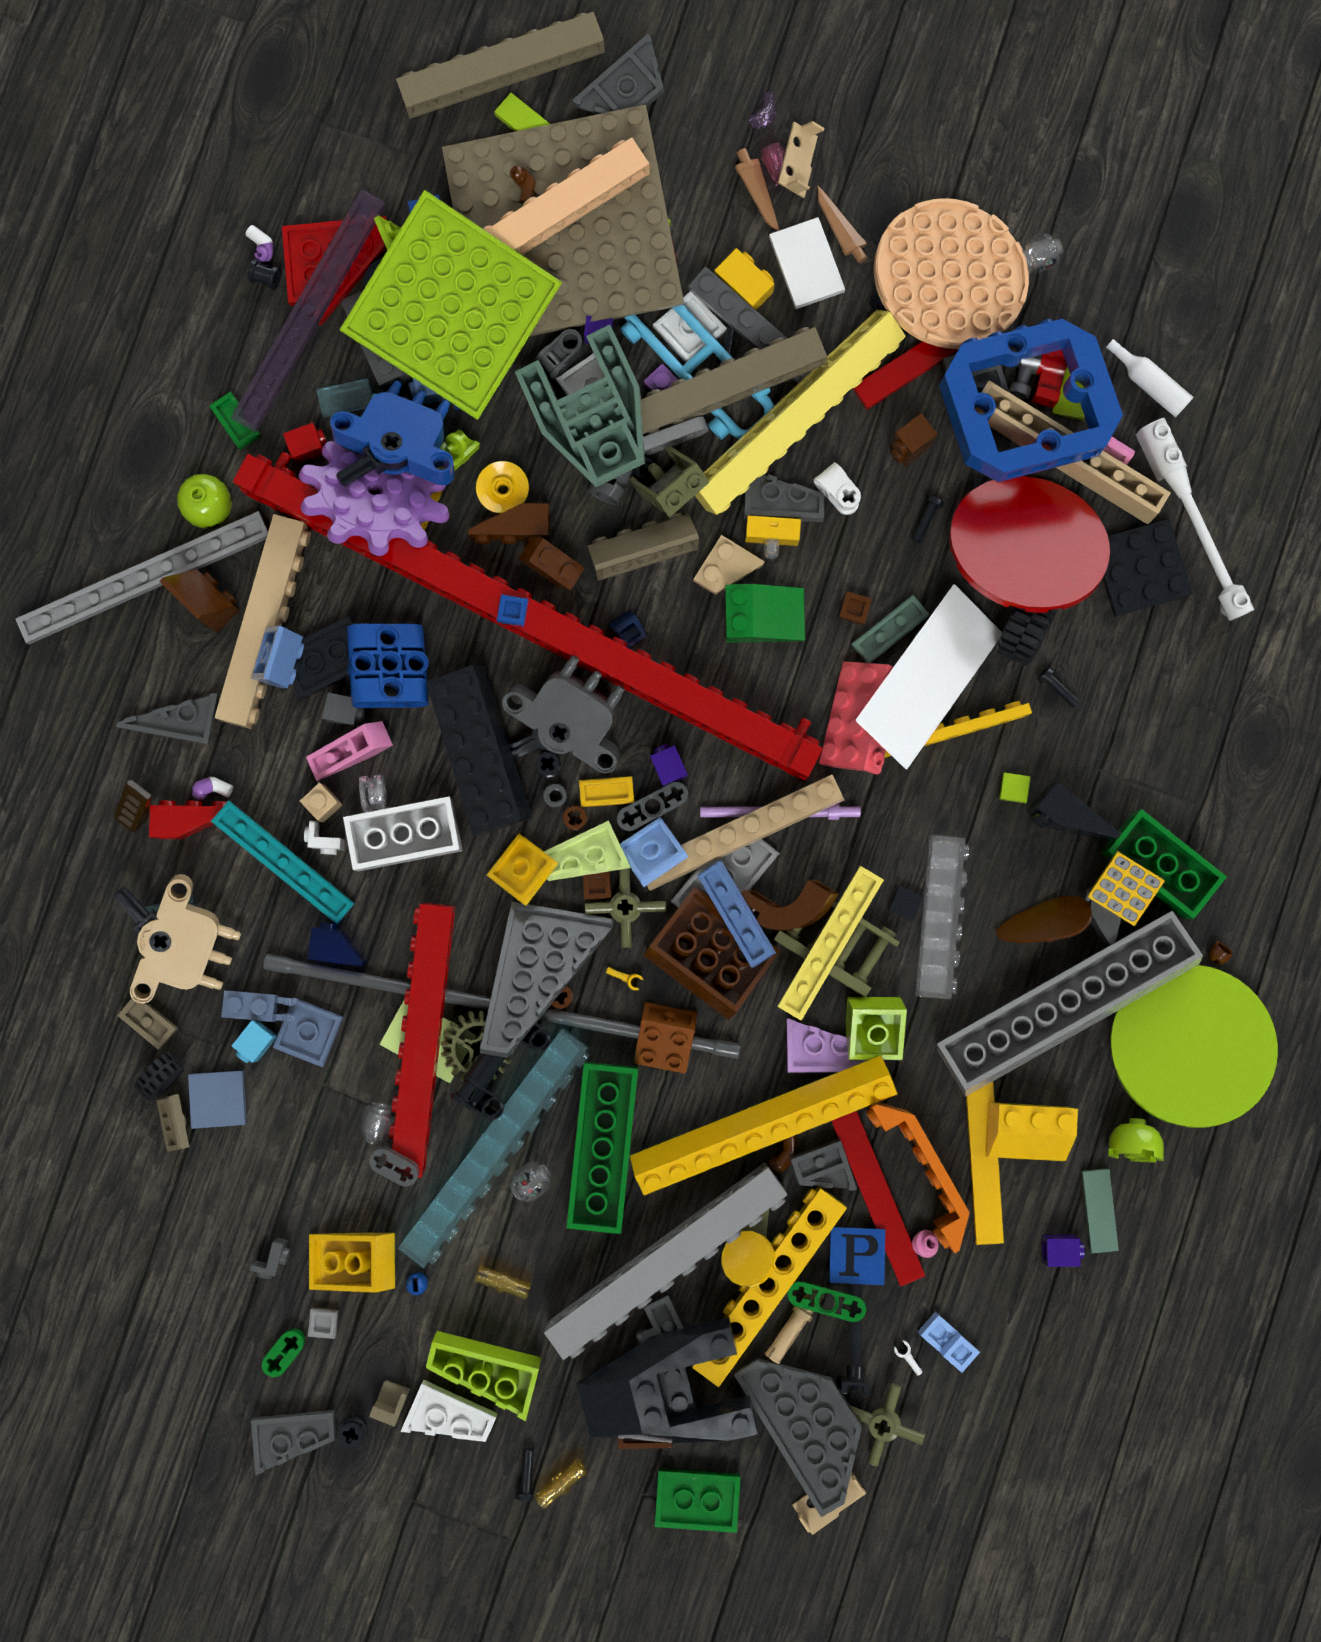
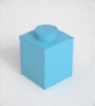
(254, 1041)

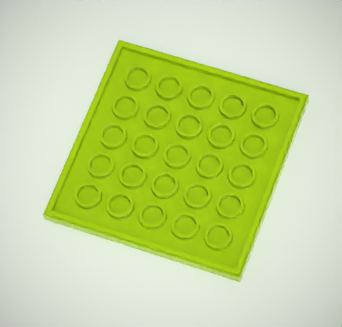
(450, 305)

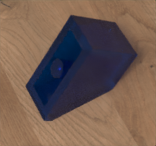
(333, 946)

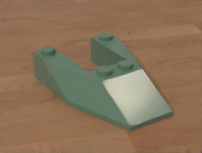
(597, 425)

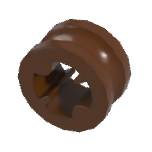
(583, 817)

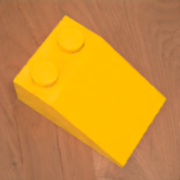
(352, 1262)

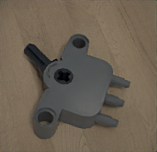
(570, 705)

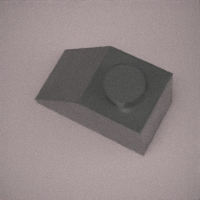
(1103, 921)

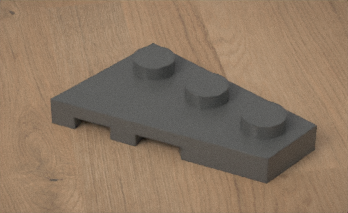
(782, 500)

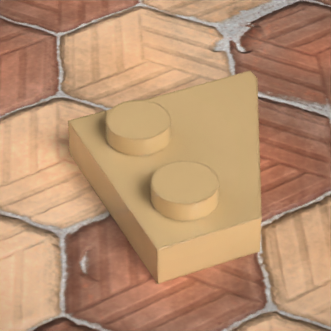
(726, 566)

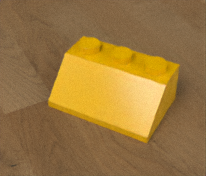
(1031, 1131)

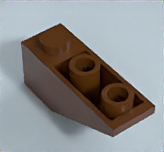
(515, 524)

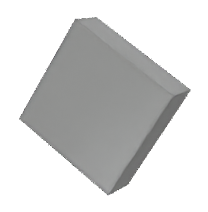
(323, 1323)

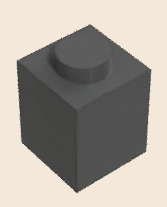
(339, 710)

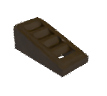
(133, 806)

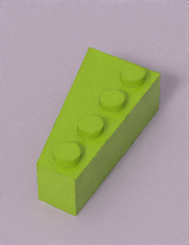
(486, 1370)

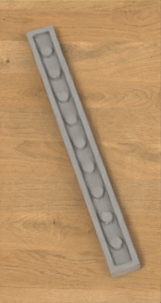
(142, 578)

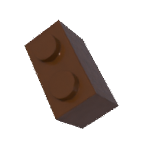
(912, 440)
(551, 563)

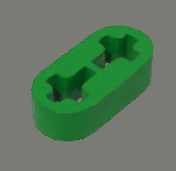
(288, 1356)

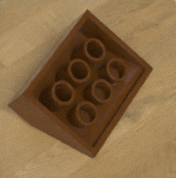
(704, 955)

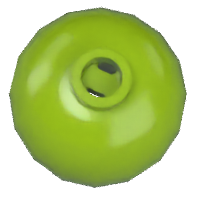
(204, 500)
(1136, 1142)

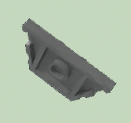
(626, 83)

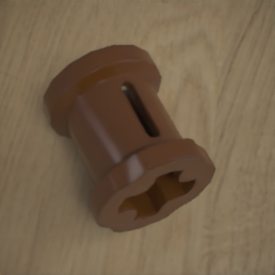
(567, 1000)

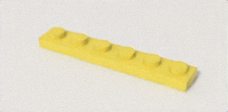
(830, 943)

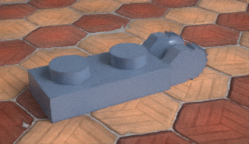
(255, 1006)

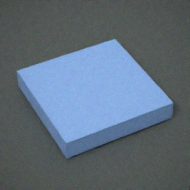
(652, 851)

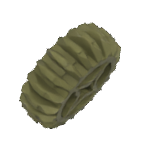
(455, 1037)

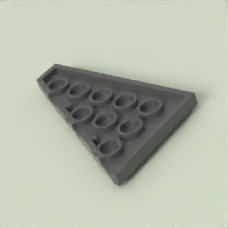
(535, 964)

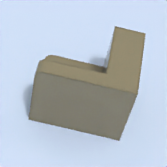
(390, 1403)

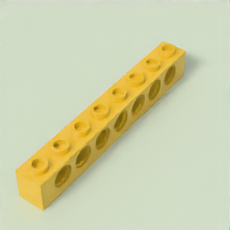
(783, 1278)

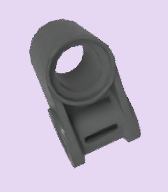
(556, 357)

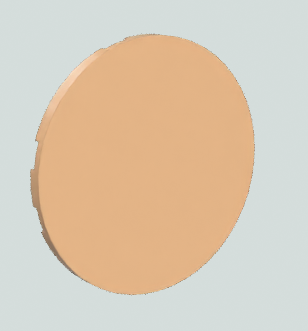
(950, 272)

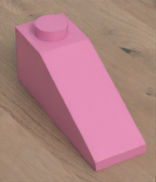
(349, 750)

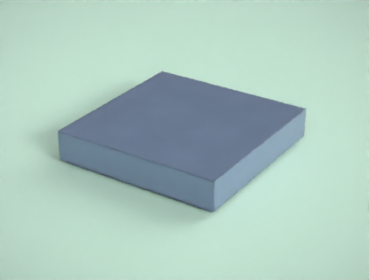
(310, 1034)
(217, 1099)

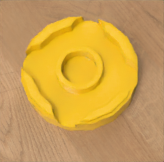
(748, 1259)

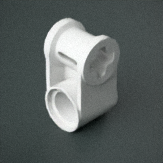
(836, 486)

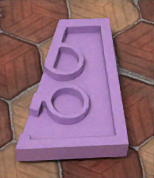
(816, 1050)

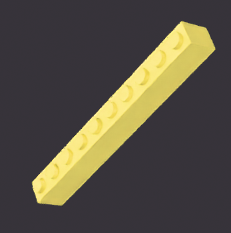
(799, 411)

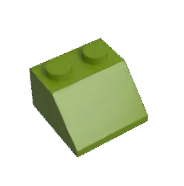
(875, 1027)

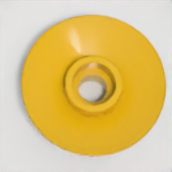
(498, 475)

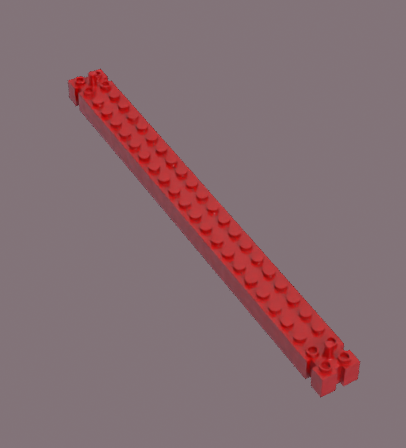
(555, 632)

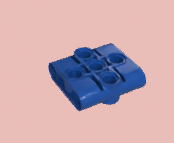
(369, 685)

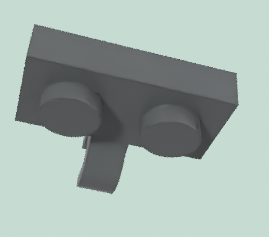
(662, 1317)

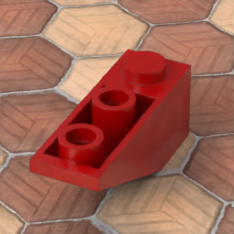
(181, 821)

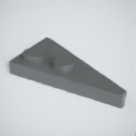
(186, 721)

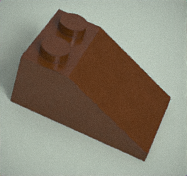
(202, 598)

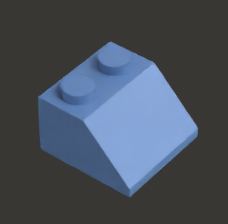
(277, 657)

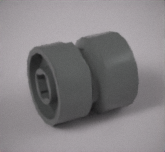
(611, 493)

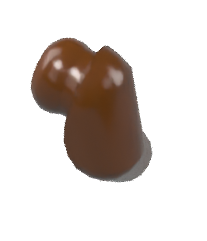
(524, 181)
(781, 1162)

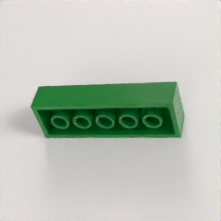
(602, 1147)

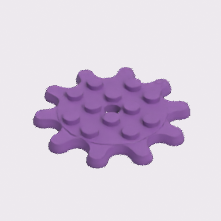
(378, 518)

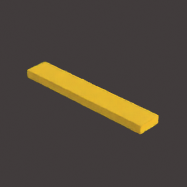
(984, 1170)

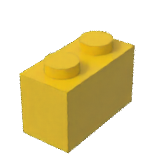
(745, 278)

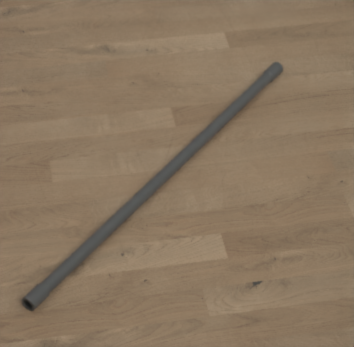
(288, 965)

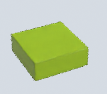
(1014, 788)

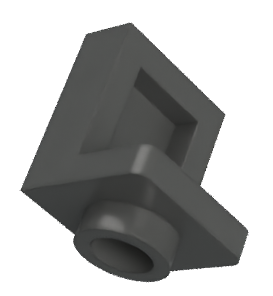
(278, 1256)

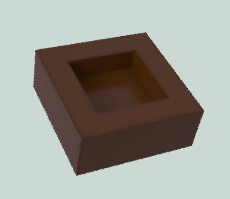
(855, 608)
(597, 886)

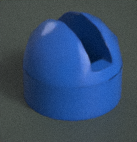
(422, 1283)

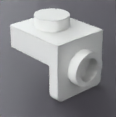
(327, 845)

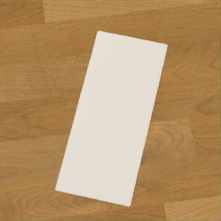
(929, 677)

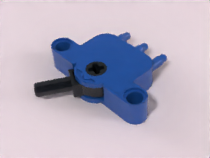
(395, 438)

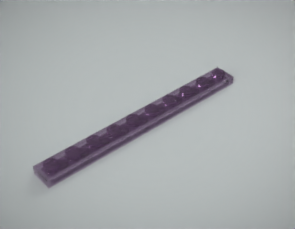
(308, 311)

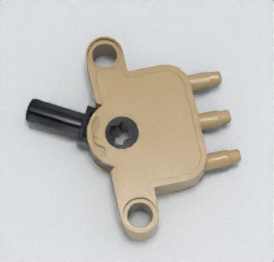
(188, 942)

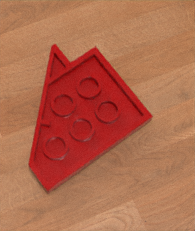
(304, 249)

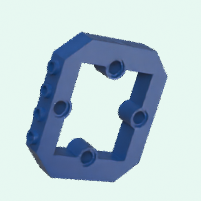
(1085, 367)

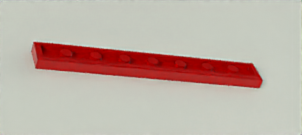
(878, 1198)

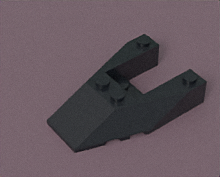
(650, 1393)

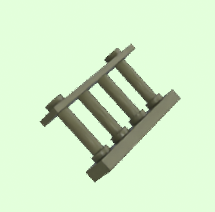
(858, 980)

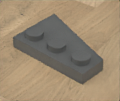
(289, 1435)

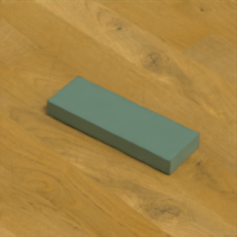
(890, 630)
(1099, 1210)

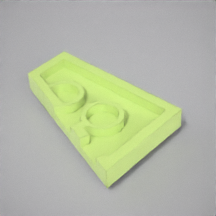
(588, 854)

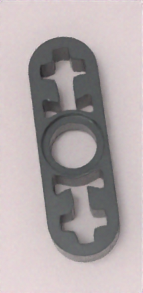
(667, 792)

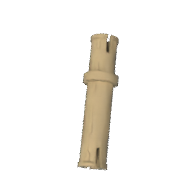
(791, 1330)

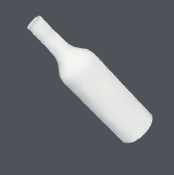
(1153, 380)

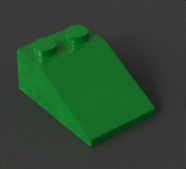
(764, 613)

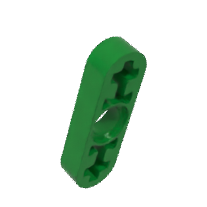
(808, 1288)

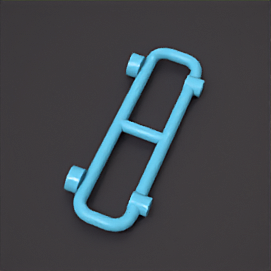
(722, 423)

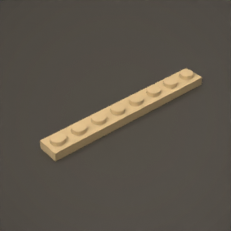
(754, 827)

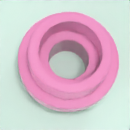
(925, 1243)

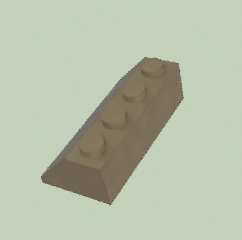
(643, 546)

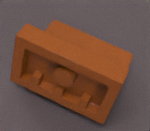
(665, 1037)

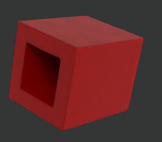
(305, 443)

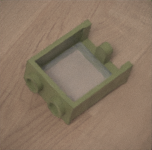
(675, 486)

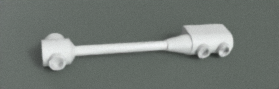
(1169, 464)

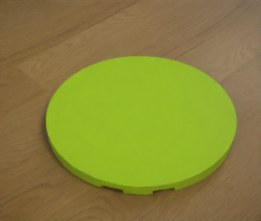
(1195, 1049)

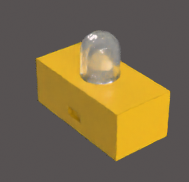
(772, 533)

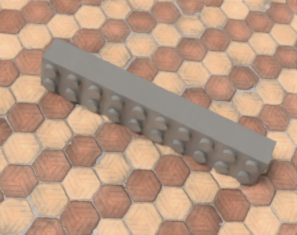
(1069, 1003)
(664, 1261)

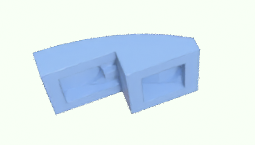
(948, 1342)

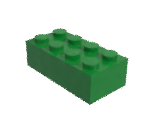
(1187, 875)

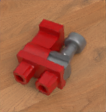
(1050, 372)

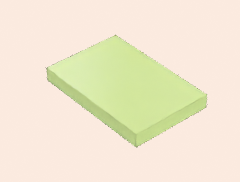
(394, 1036)

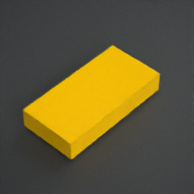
(606, 791)

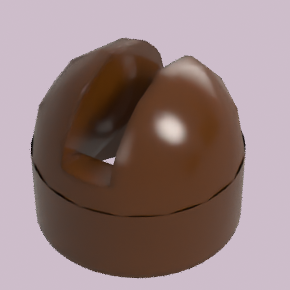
(1220, 953)

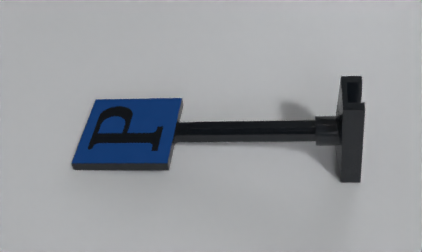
(857, 1260)

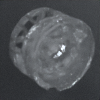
(372, 792)

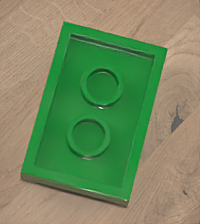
(697, 1500)

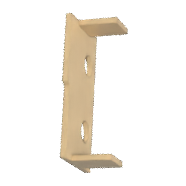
(799, 157)
(810, 1517)

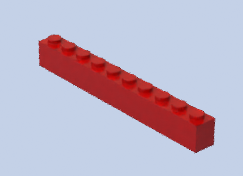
(422, 1033)

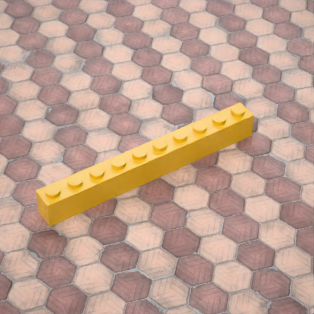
(762, 1125)

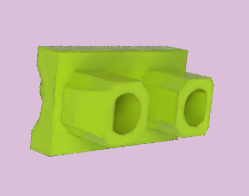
(459, 447)

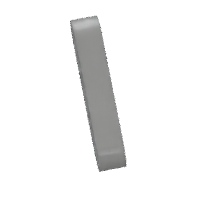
(674, 435)

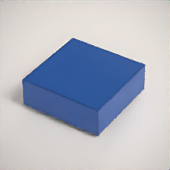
(512, 610)

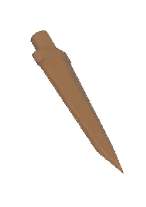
(754, 181)
(846, 235)

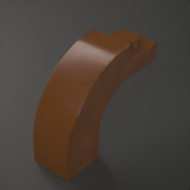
(807, 909)

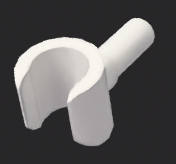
(909, 1358)

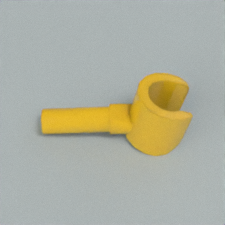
(624, 977)

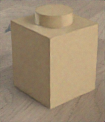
(321, 802)

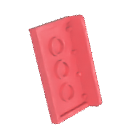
(845, 740)

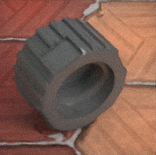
(551, 788)

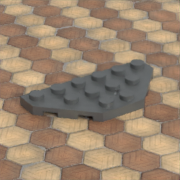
(808, 1425)

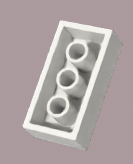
(402, 834)

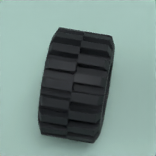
(1024, 635)

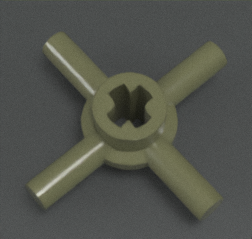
(625, 920)
(895, 1428)

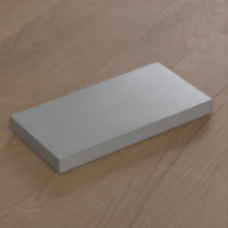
(743, 866)

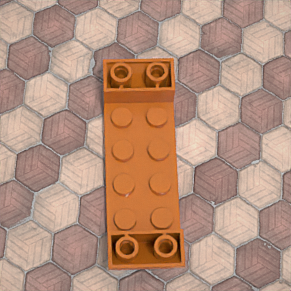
(952, 1224)

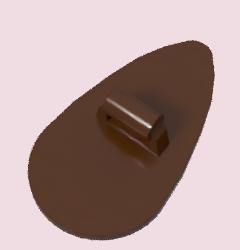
(1048, 921)

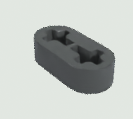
(391, 1172)

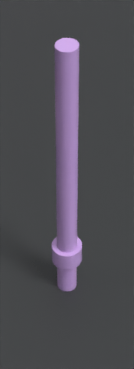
(832, 812)

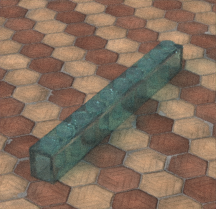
(493, 1147)

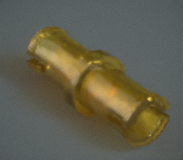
(502, 1282)
(560, 1484)

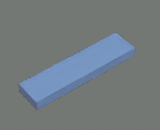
(736, 914)

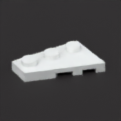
(448, 1414)

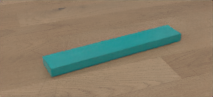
(282, 862)

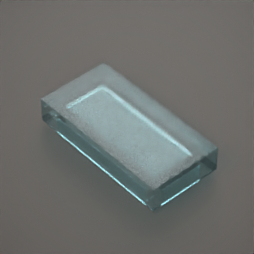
(344, 397)

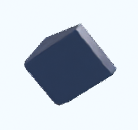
(628, 628)

